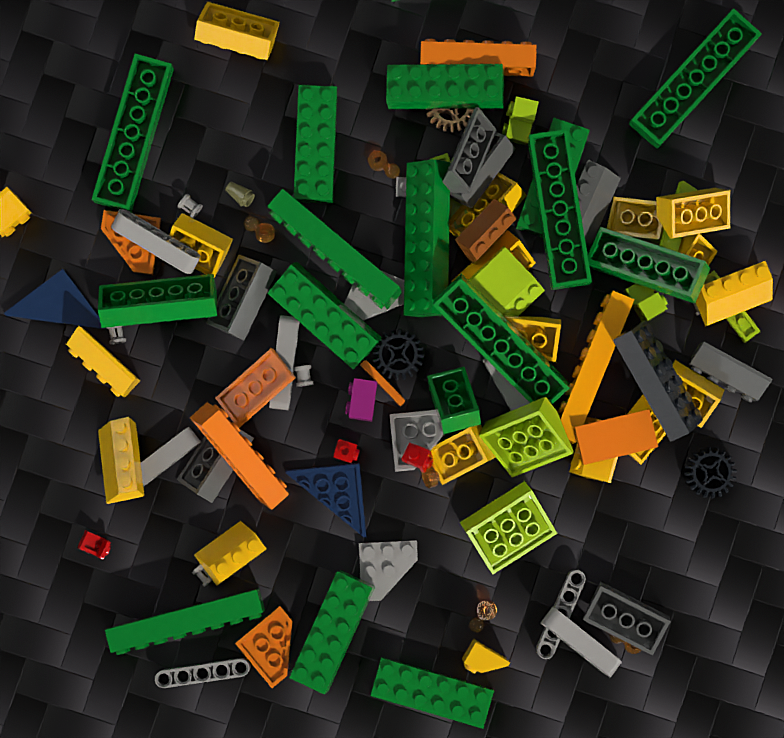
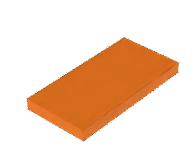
(255, 387)
(616, 437)

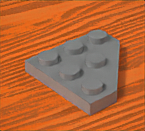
(364, 306)
(414, 427)
(385, 564)

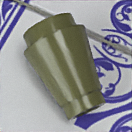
(241, 194)

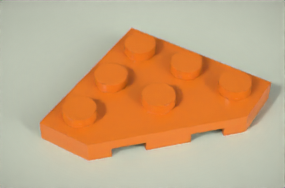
(135, 256)
(269, 646)

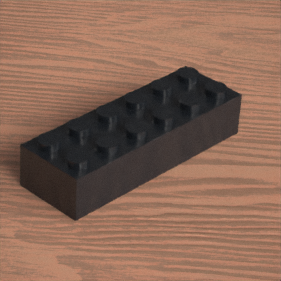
(658, 380)

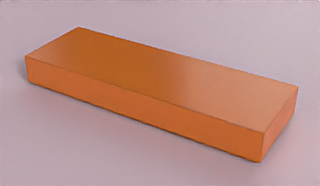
(382, 383)

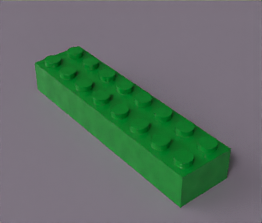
(695, 78)
(133, 133)
(559, 209)
(426, 236)
(335, 249)
(500, 341)
(189, 619)

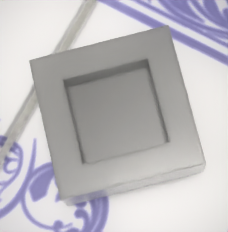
(400, 186)

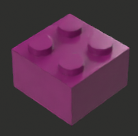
(362, 399)

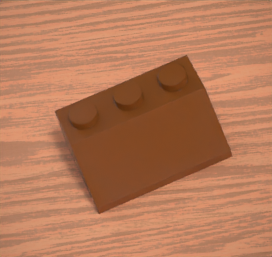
(485, 230)

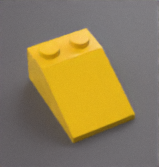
(11, 212)
(635, 219)
(540, 332)
(460, 454)

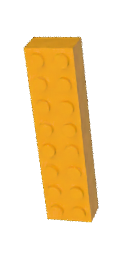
(594, 362)

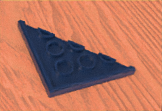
(57, 302)
(337, 489)

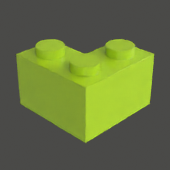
(521, 116)
(646, 302)

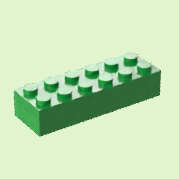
(445, 86)
(315, 144)
(530, 219)
(648, 265)
(157, 300)
(324, 315)
(332, 632)
(432, 692)

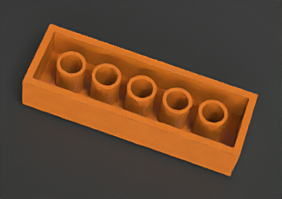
(516, 58)
(240, 455)

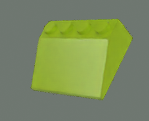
(506, 283)
(527, 437)
(508, 527)

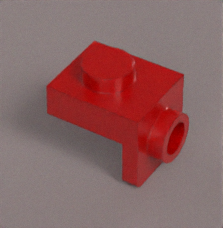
(346, 451)
(418, 457)
(94, 544)

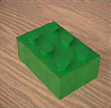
(454, 400)

